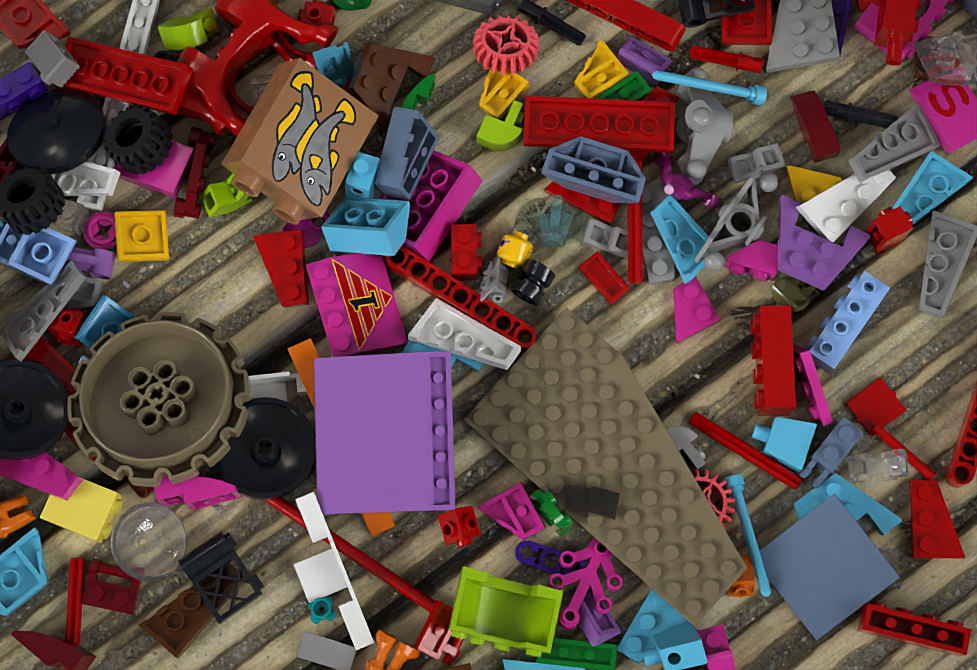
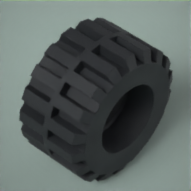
(138, 139)
(30, 200)

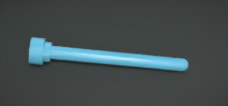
(755, 94)
(736, 483)

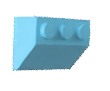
(367, 226)

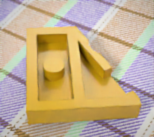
(600, 72)
(501, 92)
(808, 183)

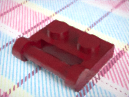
(110, 595)

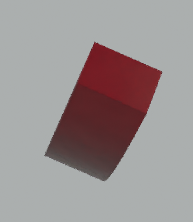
(815, 126)
(55, 650)

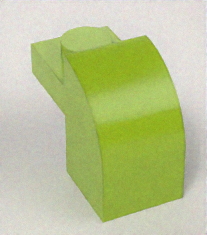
(188, 31)
(500, 134)
(223, 198)

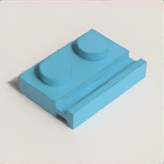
(335, 63)

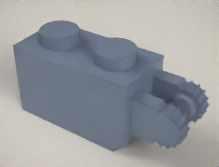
(832, 450)

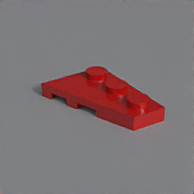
(286, 265)
(931, 524)

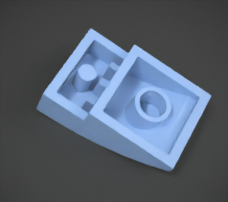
(35, 255)

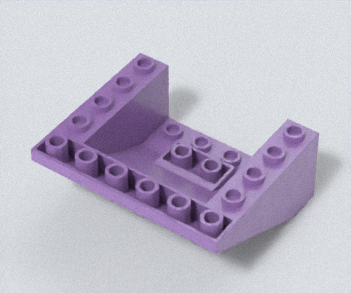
(384, 433)

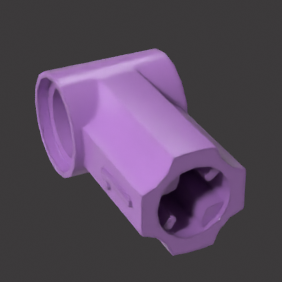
(95, 263)

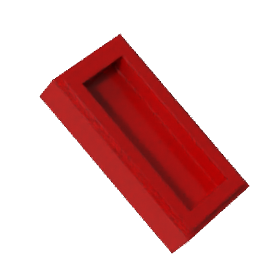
(604, 278)

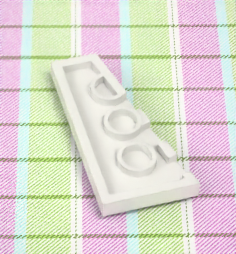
(88, 180)
(842, 203)
(456, 332)

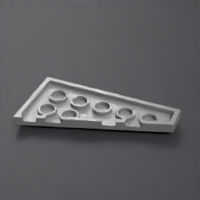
(803, 35)

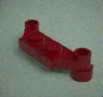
(201, 141)

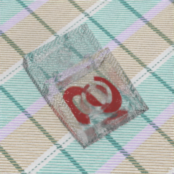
(949, 58)

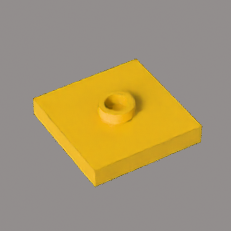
(141, 236)

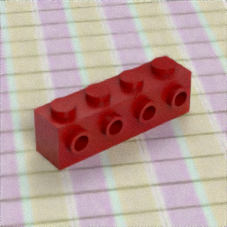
(913, 629)

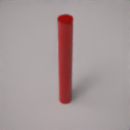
(912, 459)

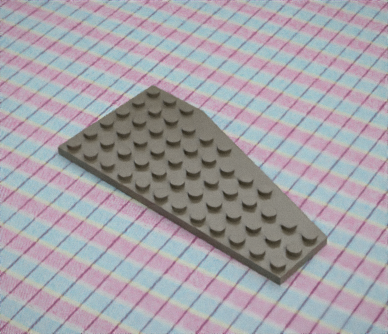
(584, 421)

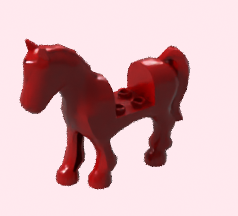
(256, 26)

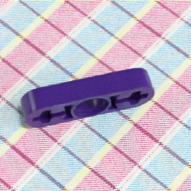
(547, 550)

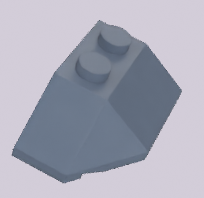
(595, 170)

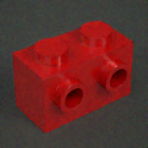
(889, 228)
(464, 251)

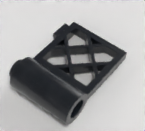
(697, 12)
(212, 557)

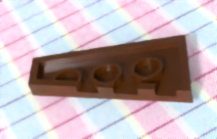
(187, 615)

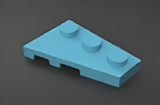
(931, 186)
(681, 235)

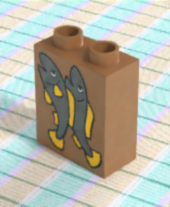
(298, 142)

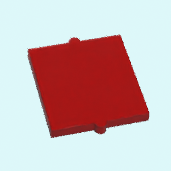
(875, 405)

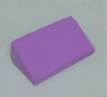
(640, 57)
(596, 626)

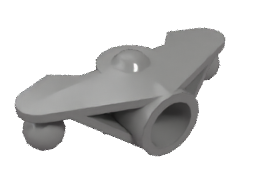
(701, 128)
(734, 211)

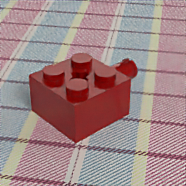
(896, 27)

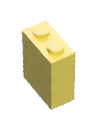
(86, 511)

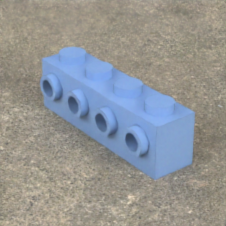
(847, 321)

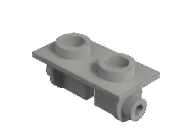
(494, 280)

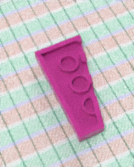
(42, 474)

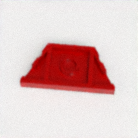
(26, 20)

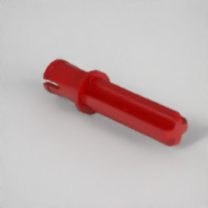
(738, 61)

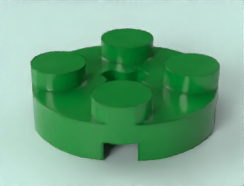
(546, 507)

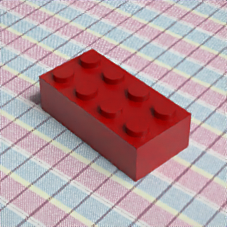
(773, 361)

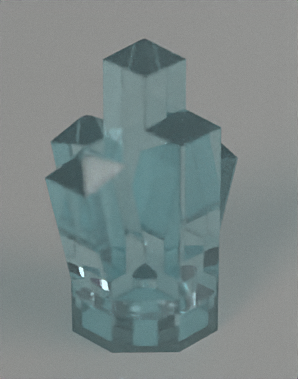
(553, 234)

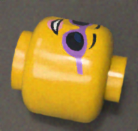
(514, 250)

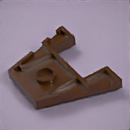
(380, 76)

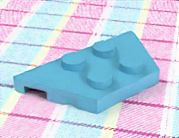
(21, 572)

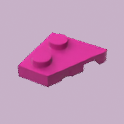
(692, 310)
(515, 512)

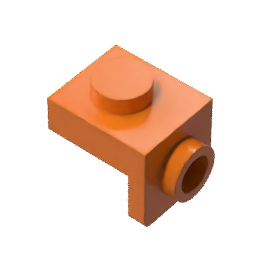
(745, 584)

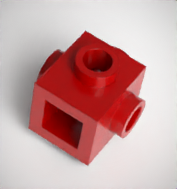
(317, 13)
(67, 325)
(459, 526)

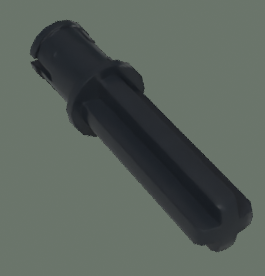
(552, 22)
(859, 114)

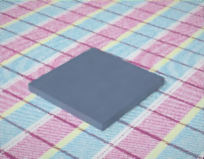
(826, 566)

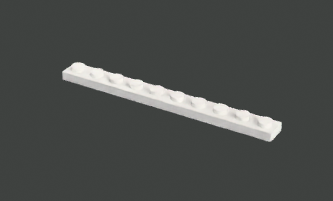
(134, 39)

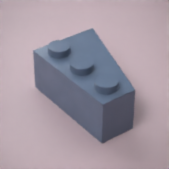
(405, 153)

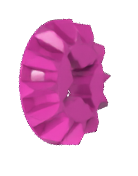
(92, 230)

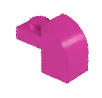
(716, 649)

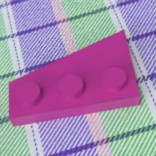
(811, 385)

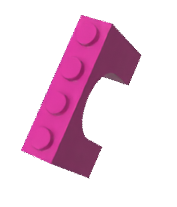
(934, 11)

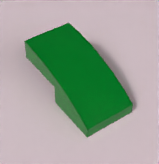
(420, 93)

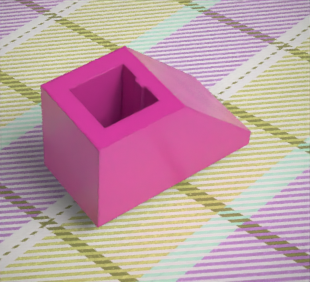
(755, 259)

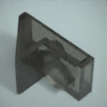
(591, 501)

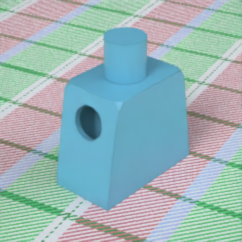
(362, 176)
(786, 441)
(676, 648)

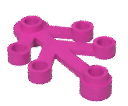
(587, 577)

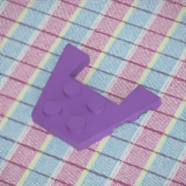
(809, 255)

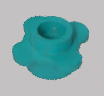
(328, 613)

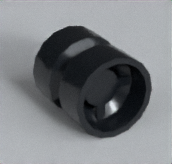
(532, 282)

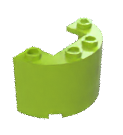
(504, 613)

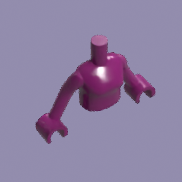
(680, 186)

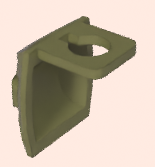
(787, 292)

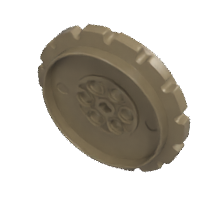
(170, 445)

